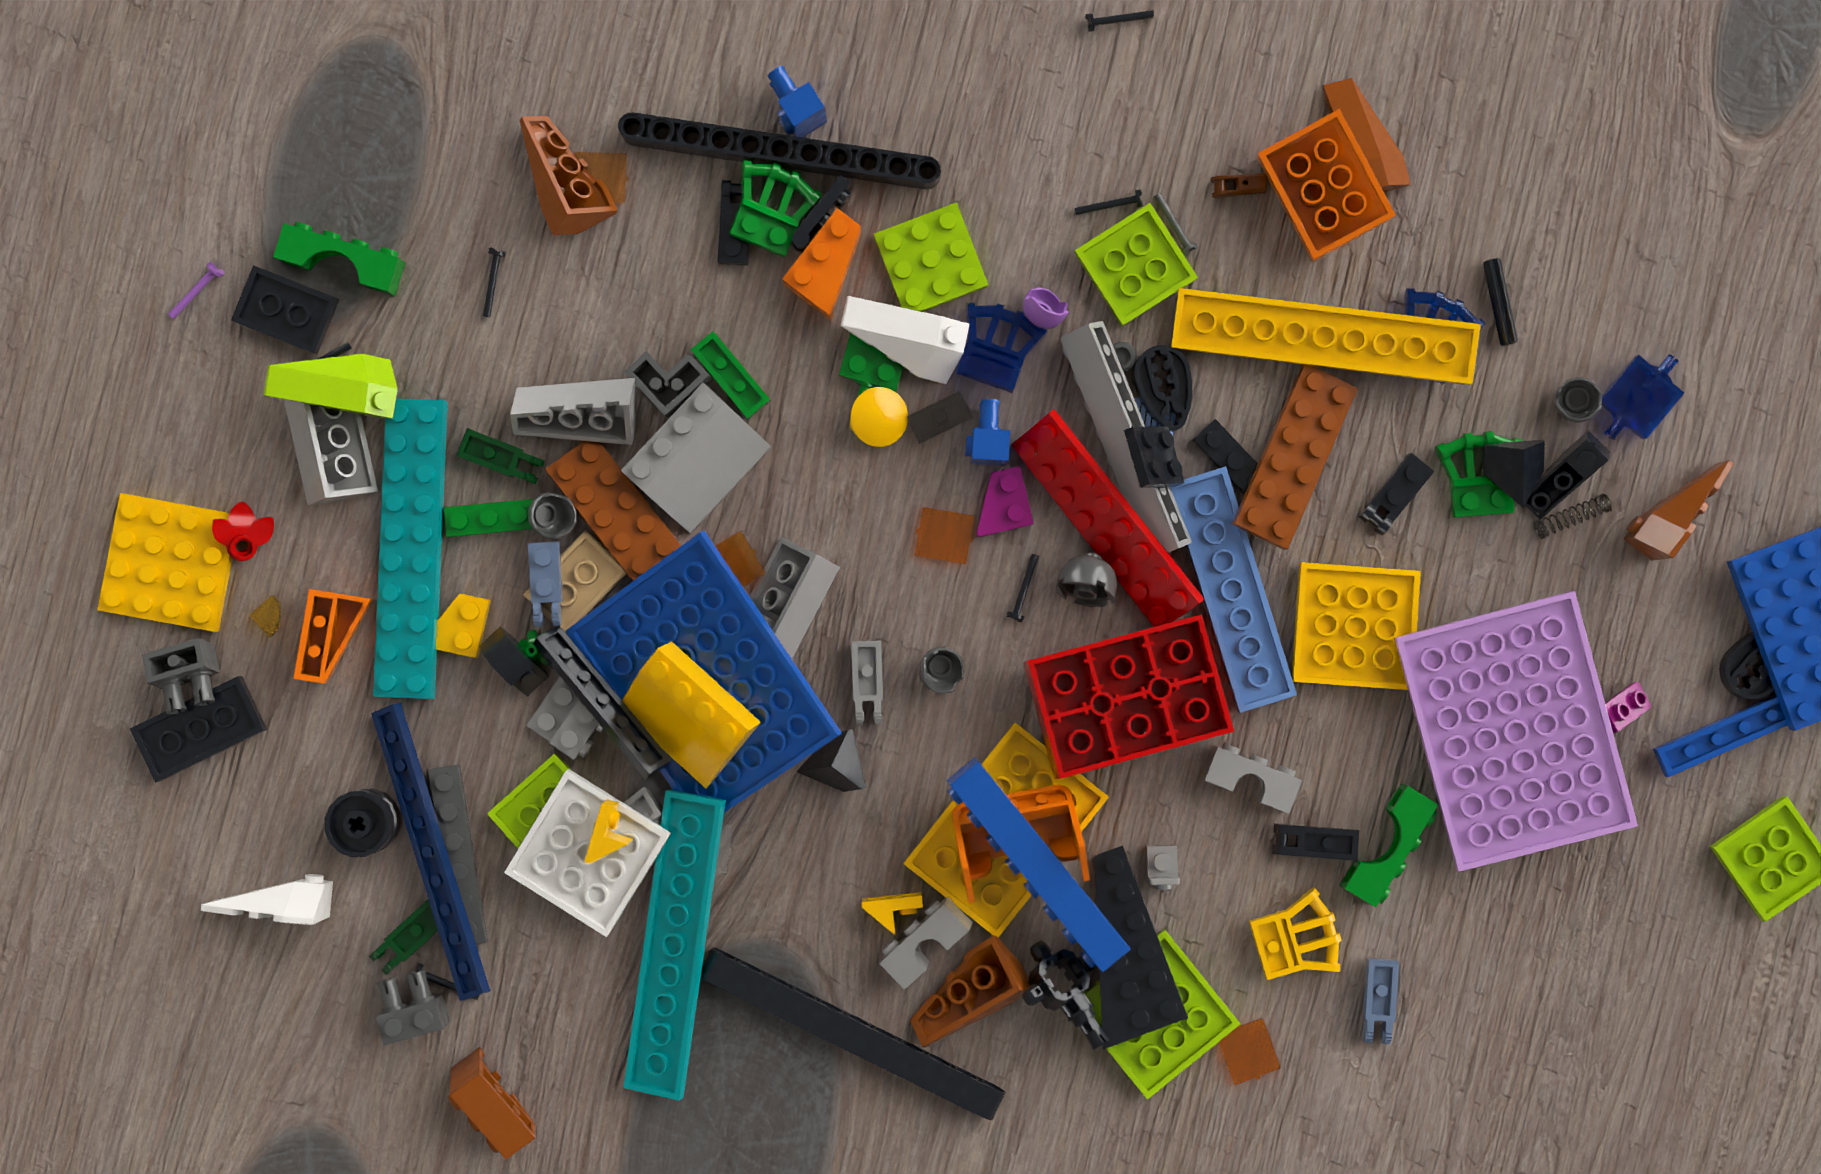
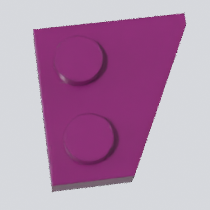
(1005, 503)

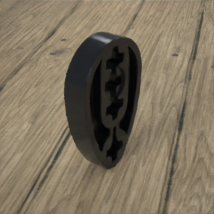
(1179, 377)
(1734, 664)

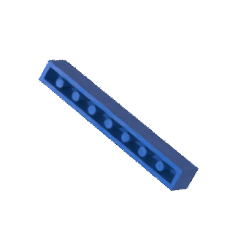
(1038, 864)

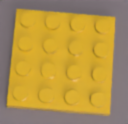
(166, 564)
(1350, 624)

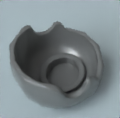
(1578, 400)
(552, 515)
(941, 669)

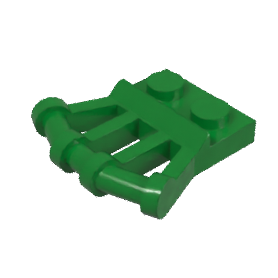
(765, 226)
(1473, 494)

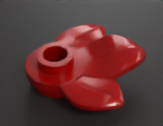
(242, 527)

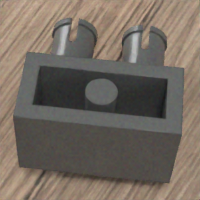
(183, 663)
(411, 1019)

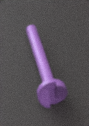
(196, 289)

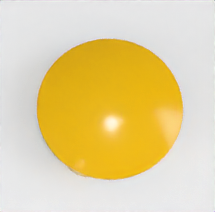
(878, 416)

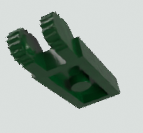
(496, 455)
(408, 936)

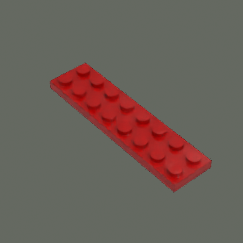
(1106, 520)

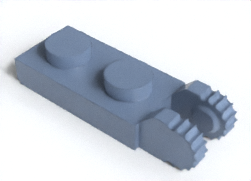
(545, 580)
(1380, 997)

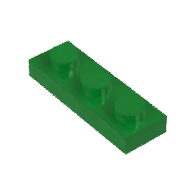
(730, 375)
(487, 518)

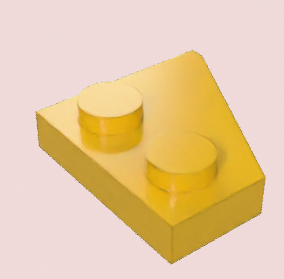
(463, 625)

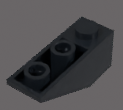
(1567, 474)

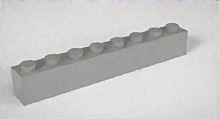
(1113, 411)

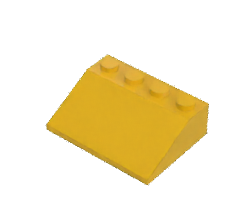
(689, 713)

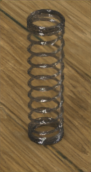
(1604, 505)

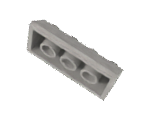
(330, 453)
(792, 591)

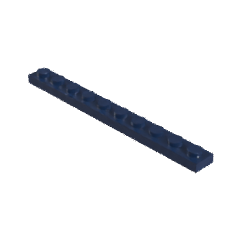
(430, 852)

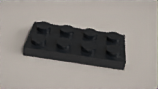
(187, 738)

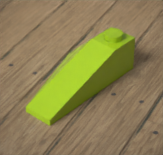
(342, 383)

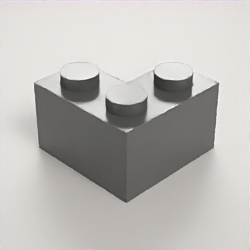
(668, 389)

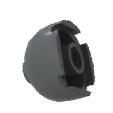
(1088, 580)

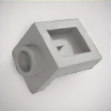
(645, 804)
(1162, 866)

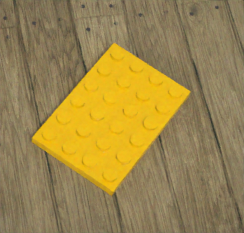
(1016, 766)

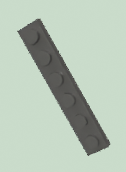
(454, 824)

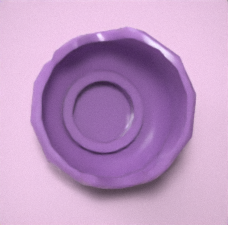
(1044, 308)

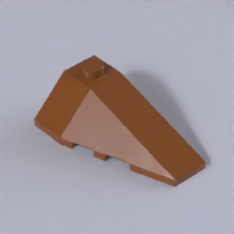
(1369, 132)
(1669, 524)

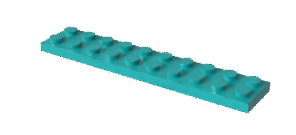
(410, 549)
(674, 945)

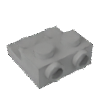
(565, 721)

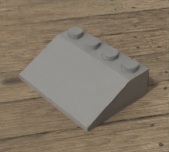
(696, 458)

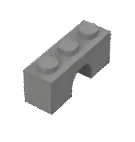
(1277, 786)
(943, 923)

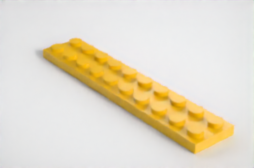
(1326, 336)

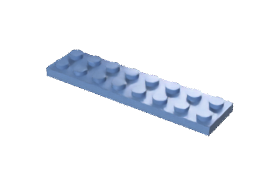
(1233, 592)

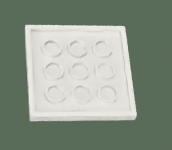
(556, 849)

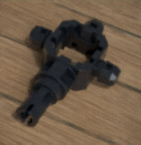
(1073, 1003)

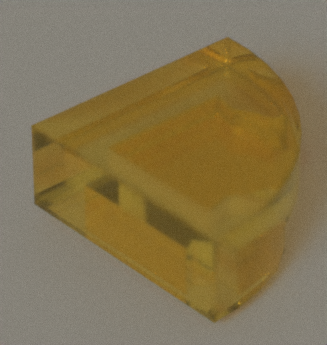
(268, 615)

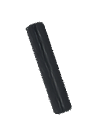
(1500, 302)

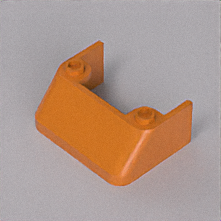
(1049, 813)

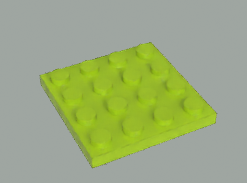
(1166, 1052)

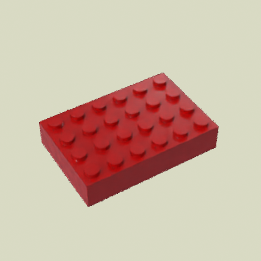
(1128, 697)

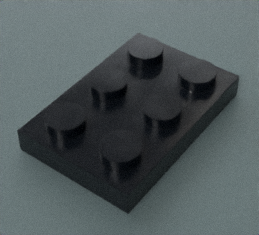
(285, 310)

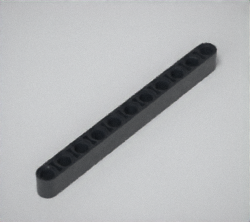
(768, 141)
(852, 1033)

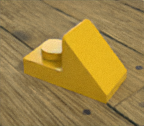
(603, 840)
(883, 907)

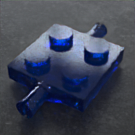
(1641, 397)

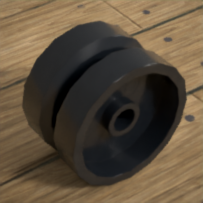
(345, 828)

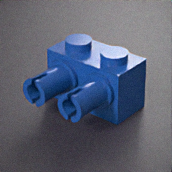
(799, 106)
(988, 442)

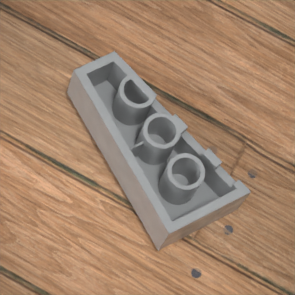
(578, 411)

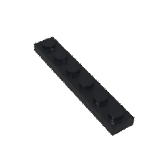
(602, 702)

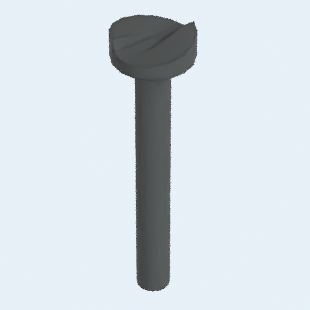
(1176, 227)

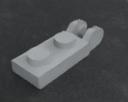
(867, 677)

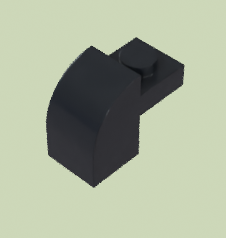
(512, 662)

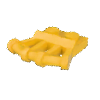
(1277, 940)

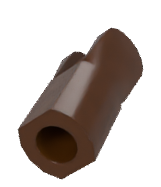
(1243, 185)

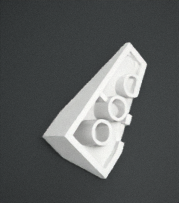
(915, 339)
(291, 902)

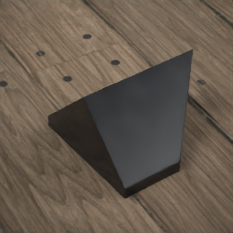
(1515, 467)
(836, 764)

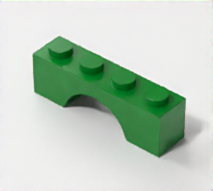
(305, 248)
(1410, 815)

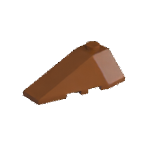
(565, 191)
(978, 987)

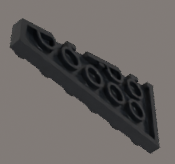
(1139, 987)

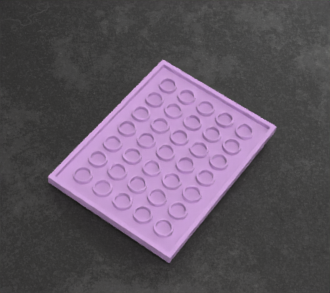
(1516, 731)

